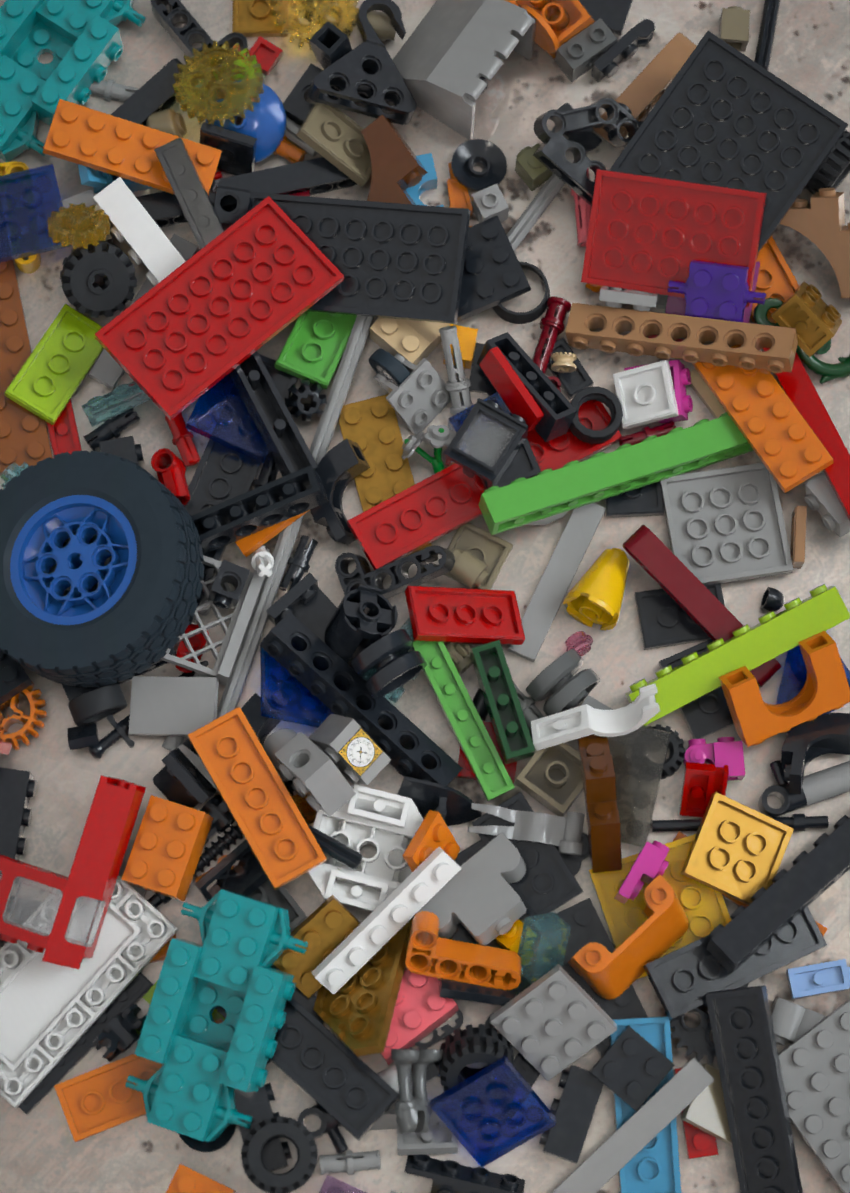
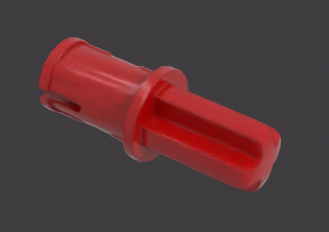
(183, 440)

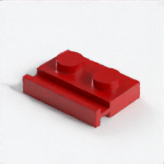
(699, 784)

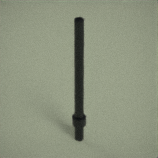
(797, 821)

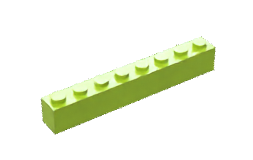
(747, 648)

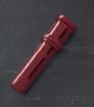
(551, 328)

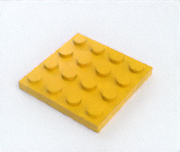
(702, 904)

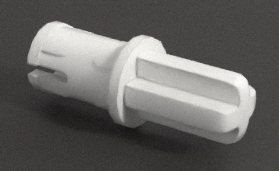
(262, 561)

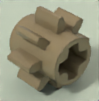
(460, 655)

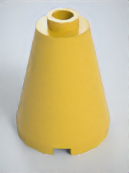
(600, 591)

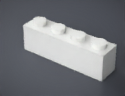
(139, 231)

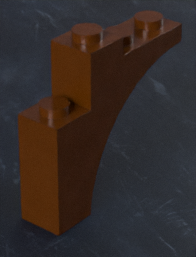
(392, 163)
(600, 803)

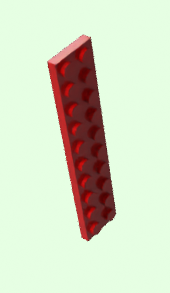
(453, 499)

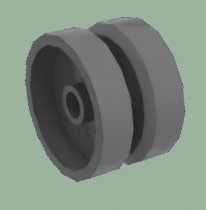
(559, 681)

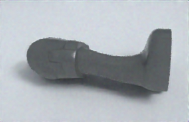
(413, 1107)

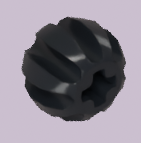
(303, 392)

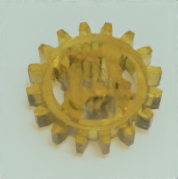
(78, 226)

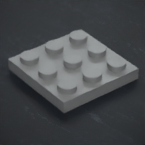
(553, 1022)

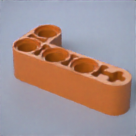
(457, 959)

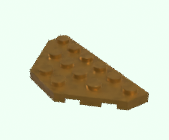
(366, 1002)

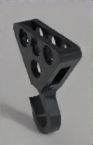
(371, 55)

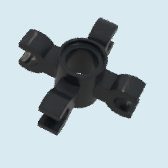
(120, 1032)

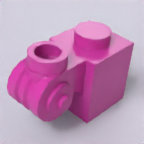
(723, 752)

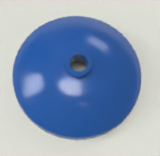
(264, 123)

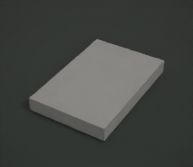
(172, 705)

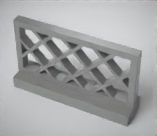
(233, 634)

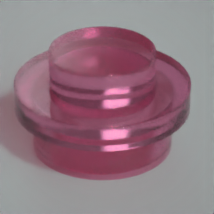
(579, 642)

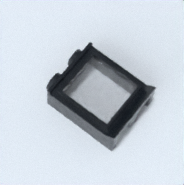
(487, 442)

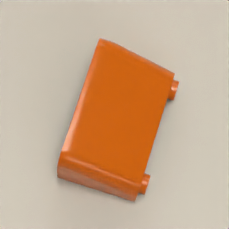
(613, 973)

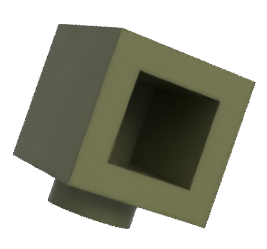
(530, 168)

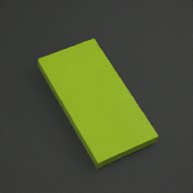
(57, 365)

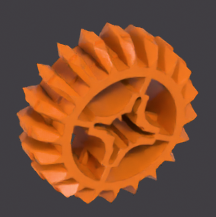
(21, 718)

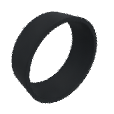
(525, 317)

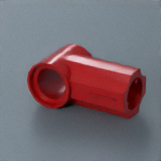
(174, 475)

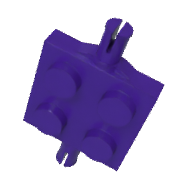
(716, 291)

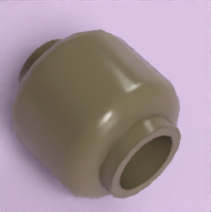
(168, 122)

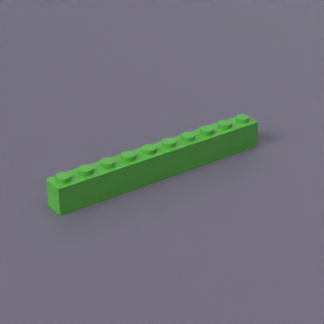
(611, 473)

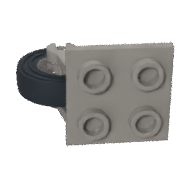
(414, 390)

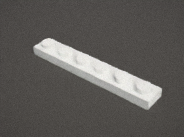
(386, 920)

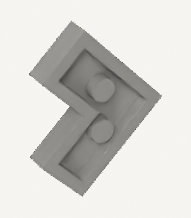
(617, 296)

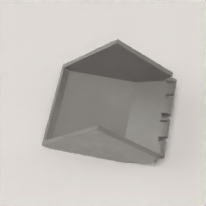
(457, 47)

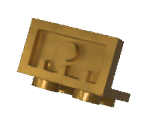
(810, 316)

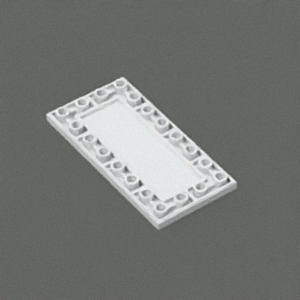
(53, 1005)

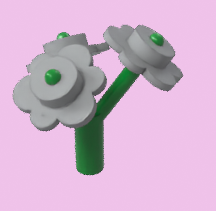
(436, 436)

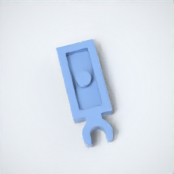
(818, 978)

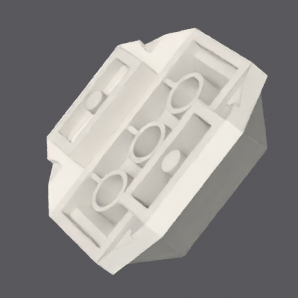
(373, 819)

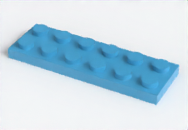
(657, 1164)

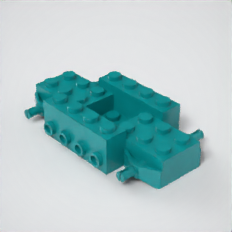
(83, 45)
(208, 1058)

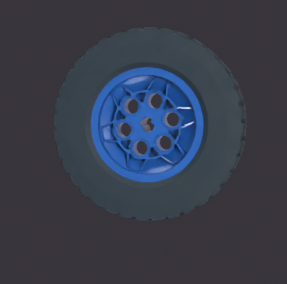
(140, 594)

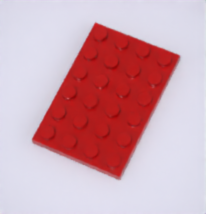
(653, 228)

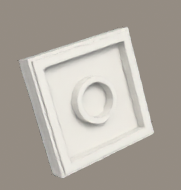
(646, 394)

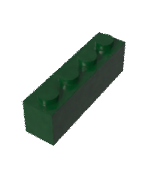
(502, 702)

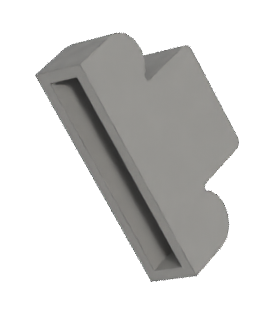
(481, 894)

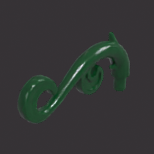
(826, 370)

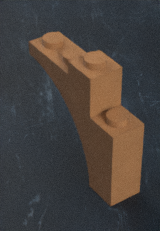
(825, 226)

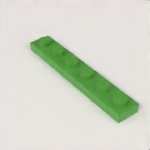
(464, 719)

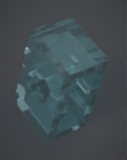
(542, 944)

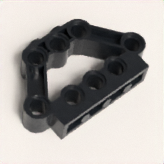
(554, 144)

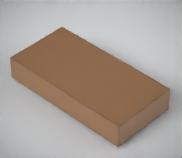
(798, 536)

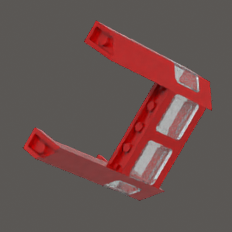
(69, 911)

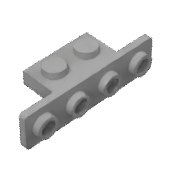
(436, 1141)

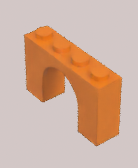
(823, 691)

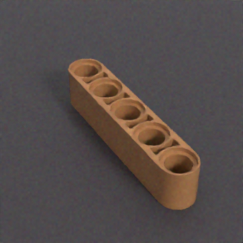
(653, 80)

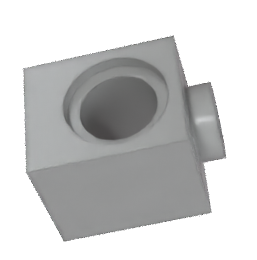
(489, 204)

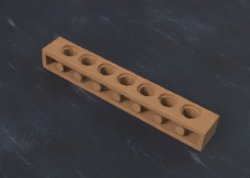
(670, 327)

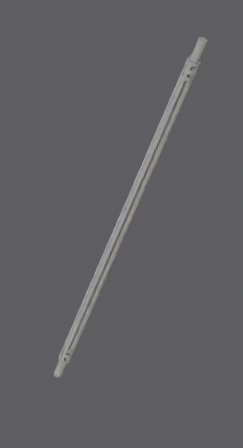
(288, 536)

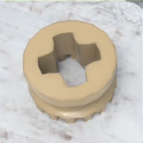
(563, 363)

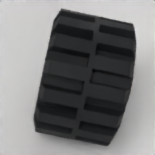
(79, 275)

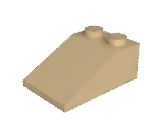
(407, 337)

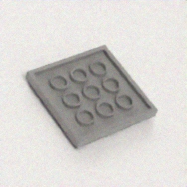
(727, 524)

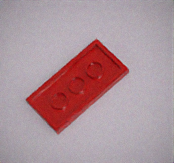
(464, 615)

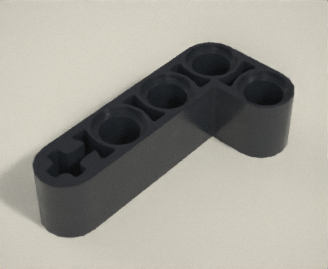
(192, 31)
(397, 570)

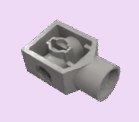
(309, 770)

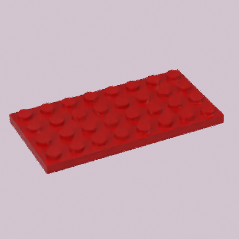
(219, 307)

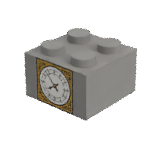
(350, 749)

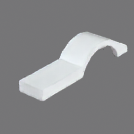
(587, 721)

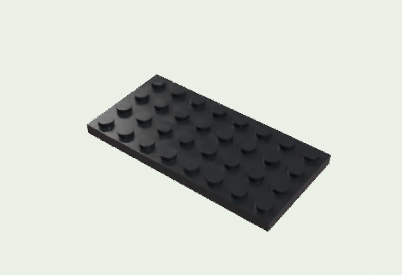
(392, 255)

